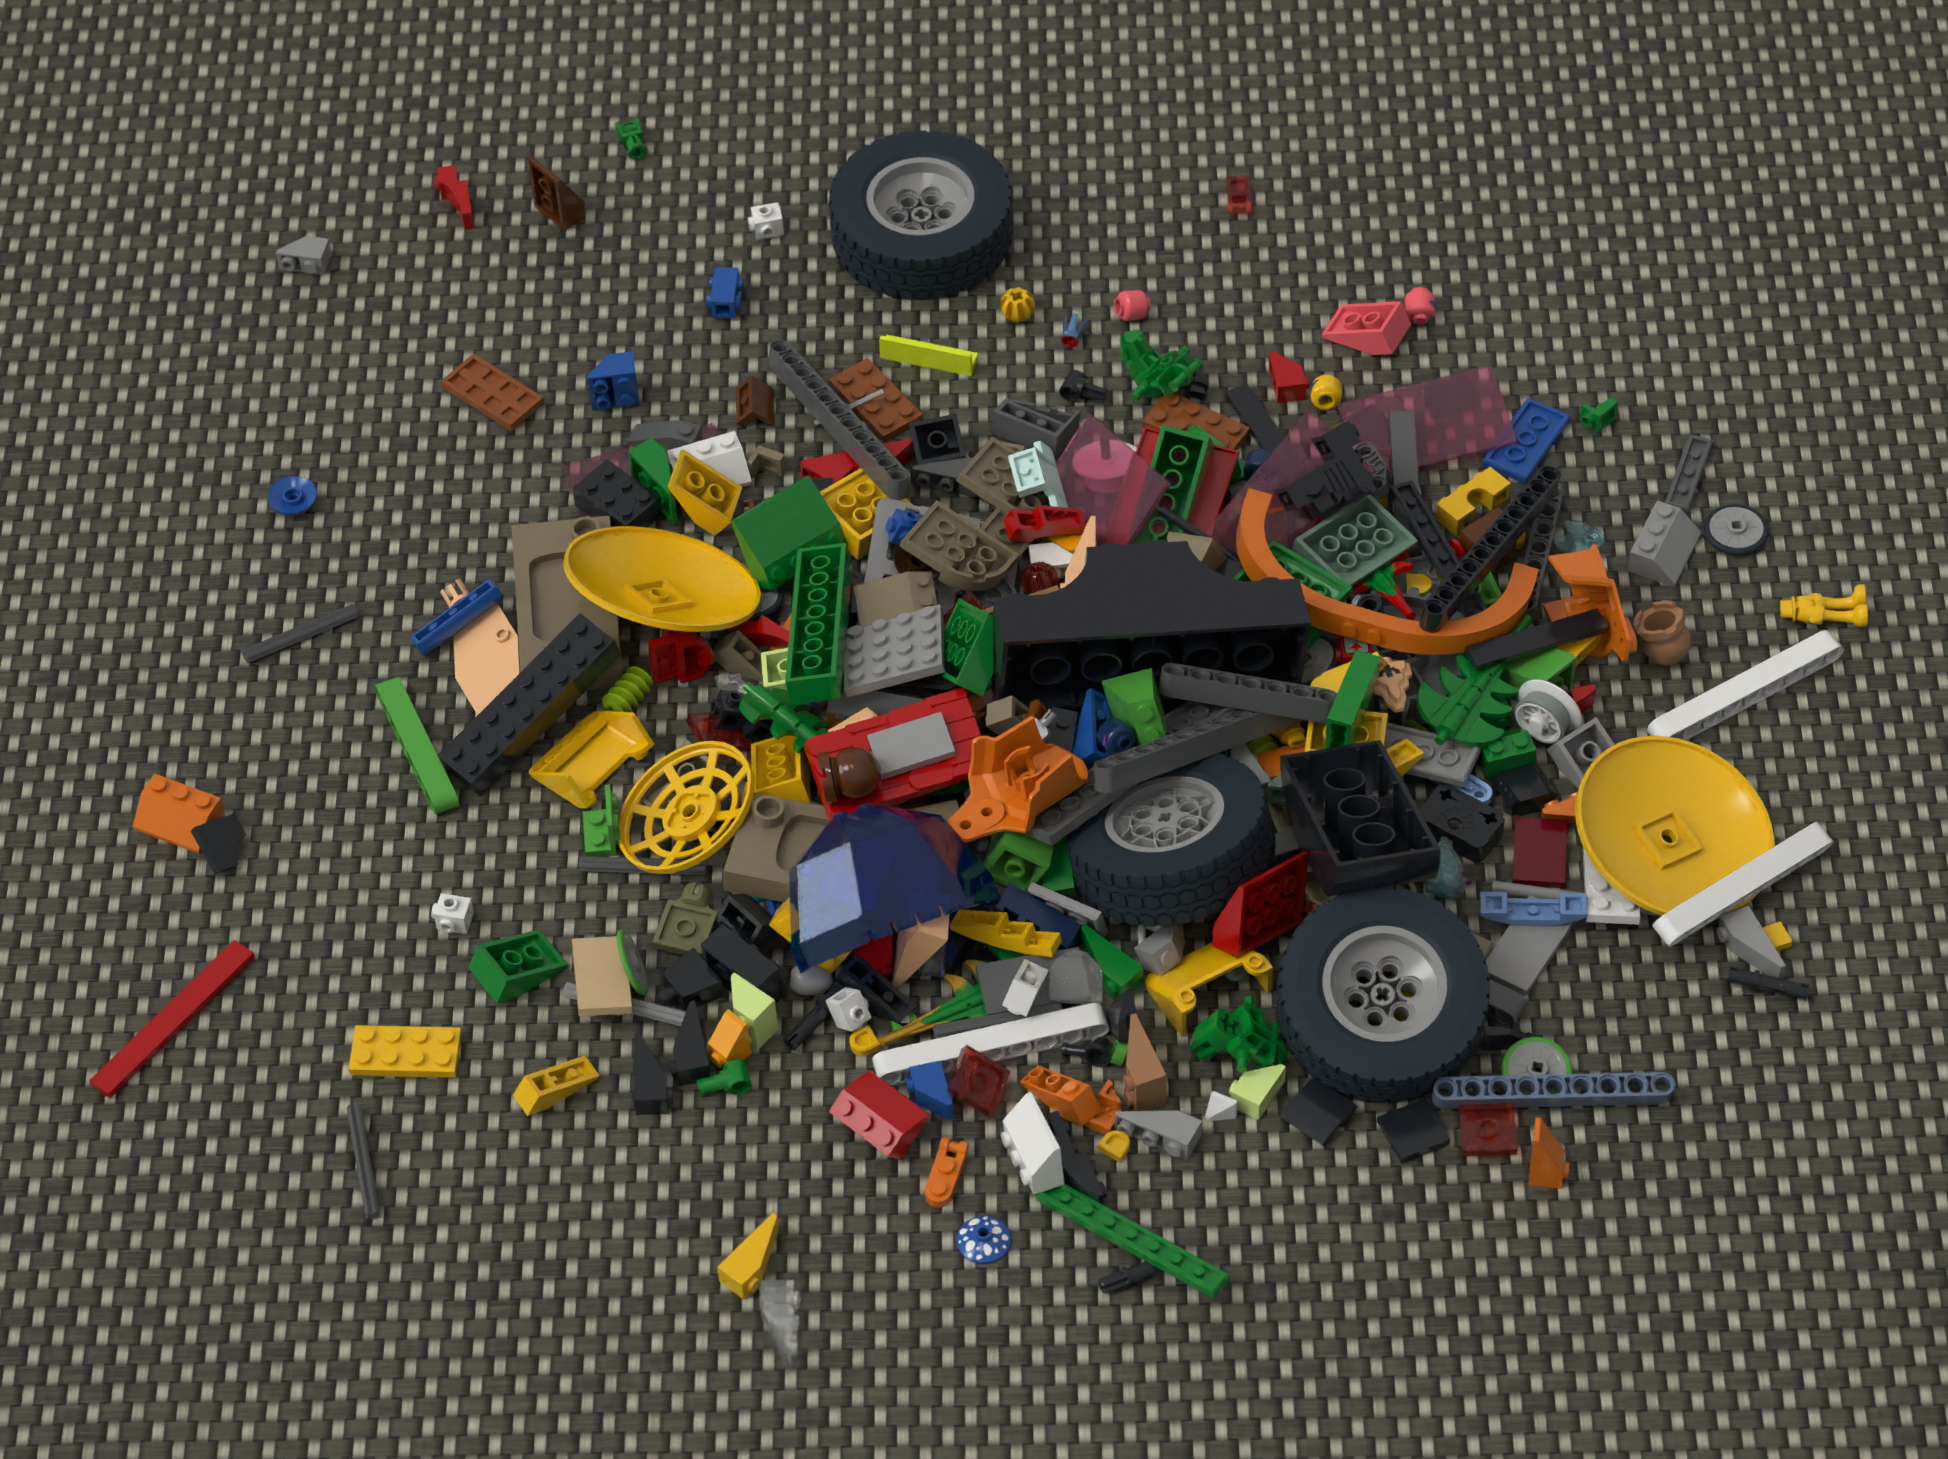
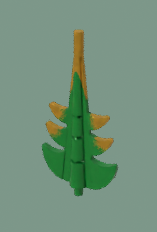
(966, 1004)

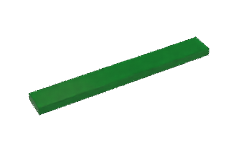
(1135, 1239)

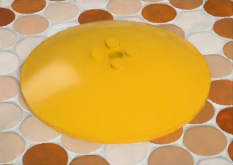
(661, 579)
(1676, 791)

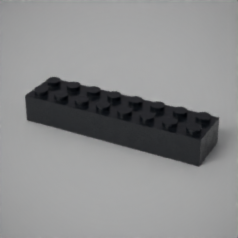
(529, 704)

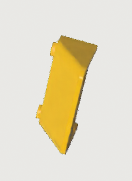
(591, 755)
(1174, 988)

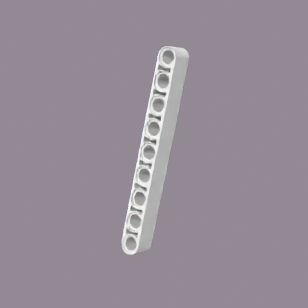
(1748, 687)
(1742, 884)
(997, 1041)

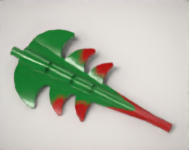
(1384, 584)

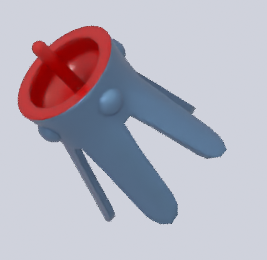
(1070, 336)

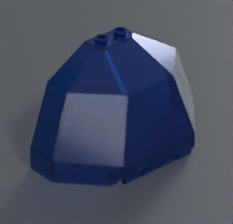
(879, 872)

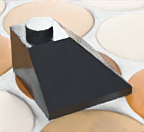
(937, 439)

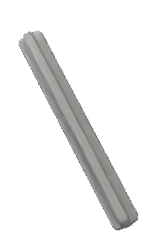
(641, 1008)

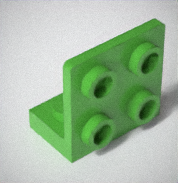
(601, 827)

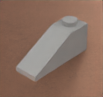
(1749, 941)

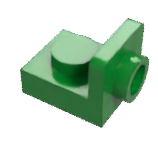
(1599, 417)

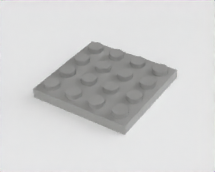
(894, 651)

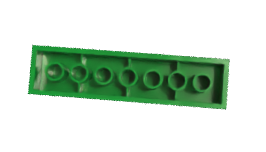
(819, 624)

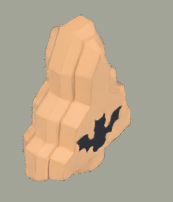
(1393, 683)

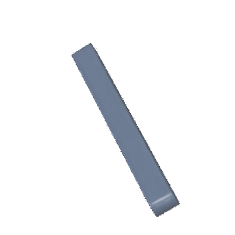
(1563, 1082)

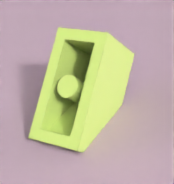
(1257, 1089)

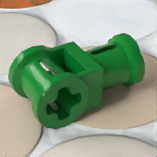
(631, 137)

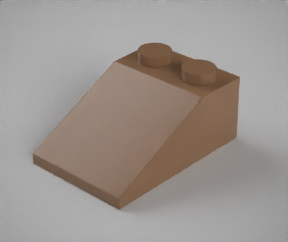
(1144, 1073)

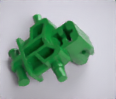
(1156, 372)
(1242, 1035)

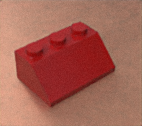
(880, 1114)

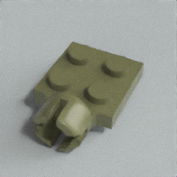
(686, 921)

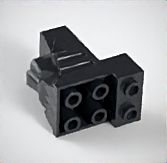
(1332, 481)

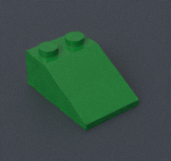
(651, 469)
(515, 964)

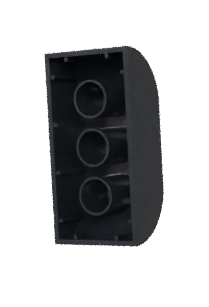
(1356, 819)

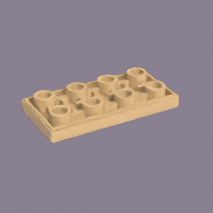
(600, 977)

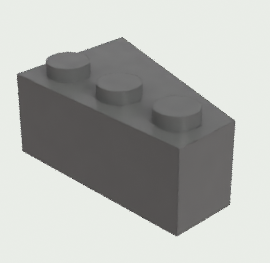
(1027, 424)

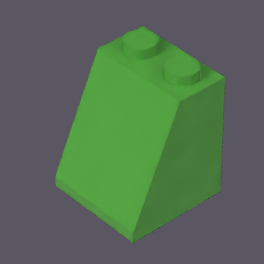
(1549, 665)
(1138, 704)
(1017, 859)

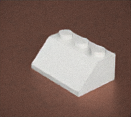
(719, 452)
(1033, 1146)

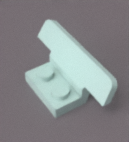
(1037, 471)

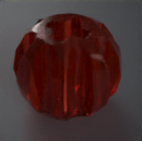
(1039, 577)

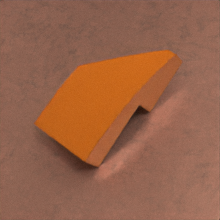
(1109, 1103)

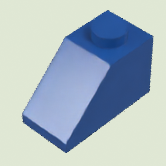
(930, 1088)

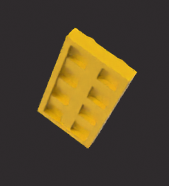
(405, 1051)

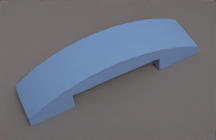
(1533, 912)

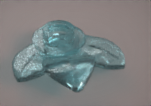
(1579, 537)

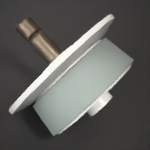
(1546, 711)

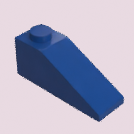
(1092, 716)

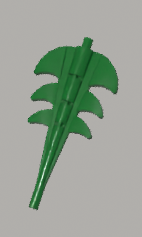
(776, 705)
(1459, 714)

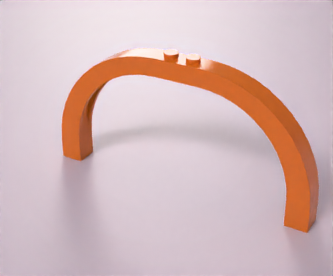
(1373, 626)

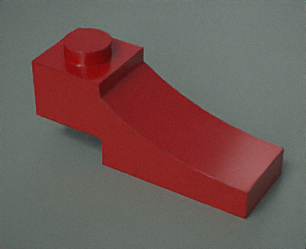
(455, 192)
(1042, 522)
(764, 633)

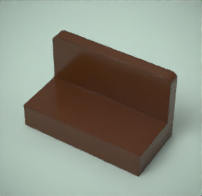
(754, 401)

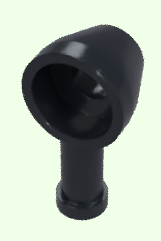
(1096, 1053)

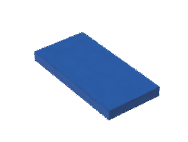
(1536, 432)

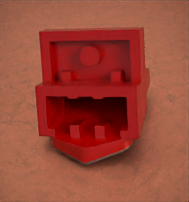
(679, 656)

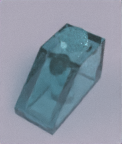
(1450, 874)

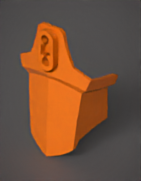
(1593, 590)
(1014, 781)

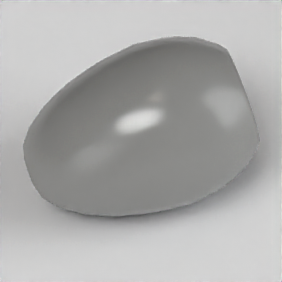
(812, 982)

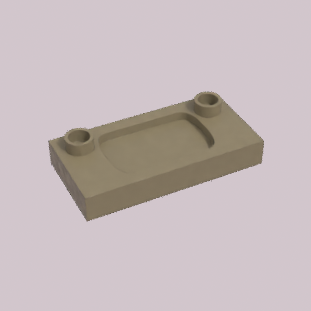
(546, 596)
(770, 845)

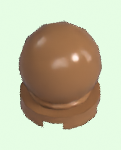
(1663, 633)

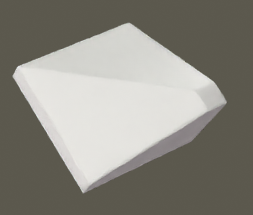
(1221, 1107)

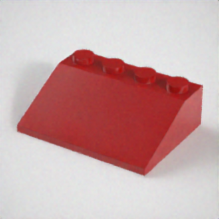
(1262, 908)

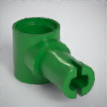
(732, 1078)

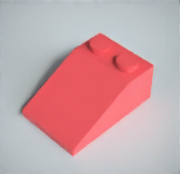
(1369, 327)

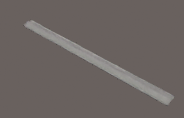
(861, 401)

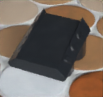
(1523, 789)

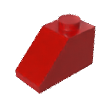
(1287, 379)
(878, 954)

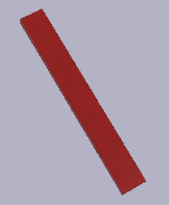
(171, 1019)

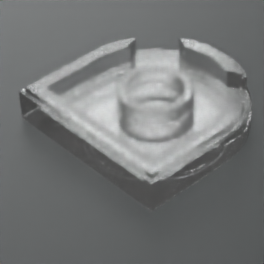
(1075, 979)

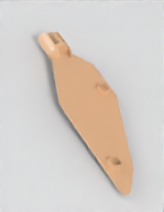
(484, 652)

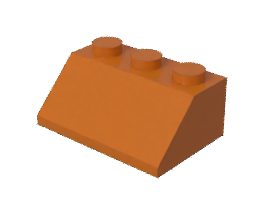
(173, 809)

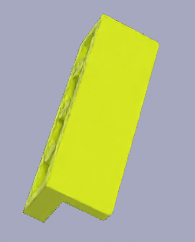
(927, 355)

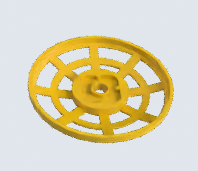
(694, 800)

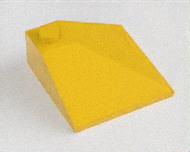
(854, 506)

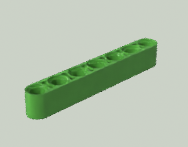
(416, 745)

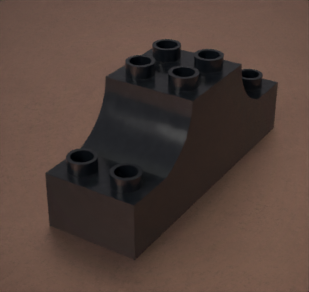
(1136, 613)

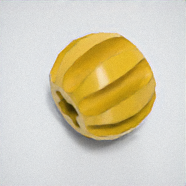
(1017, 305)

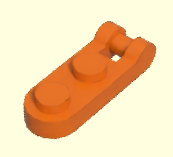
(945, 1172)

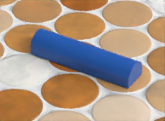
(457, 617)

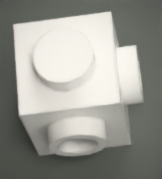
(766, 221)
(453, 913)
(849, 1009)

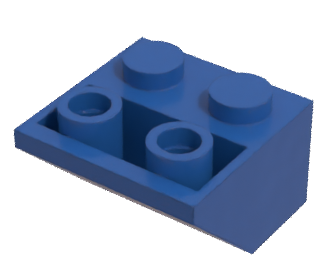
(614, 382)

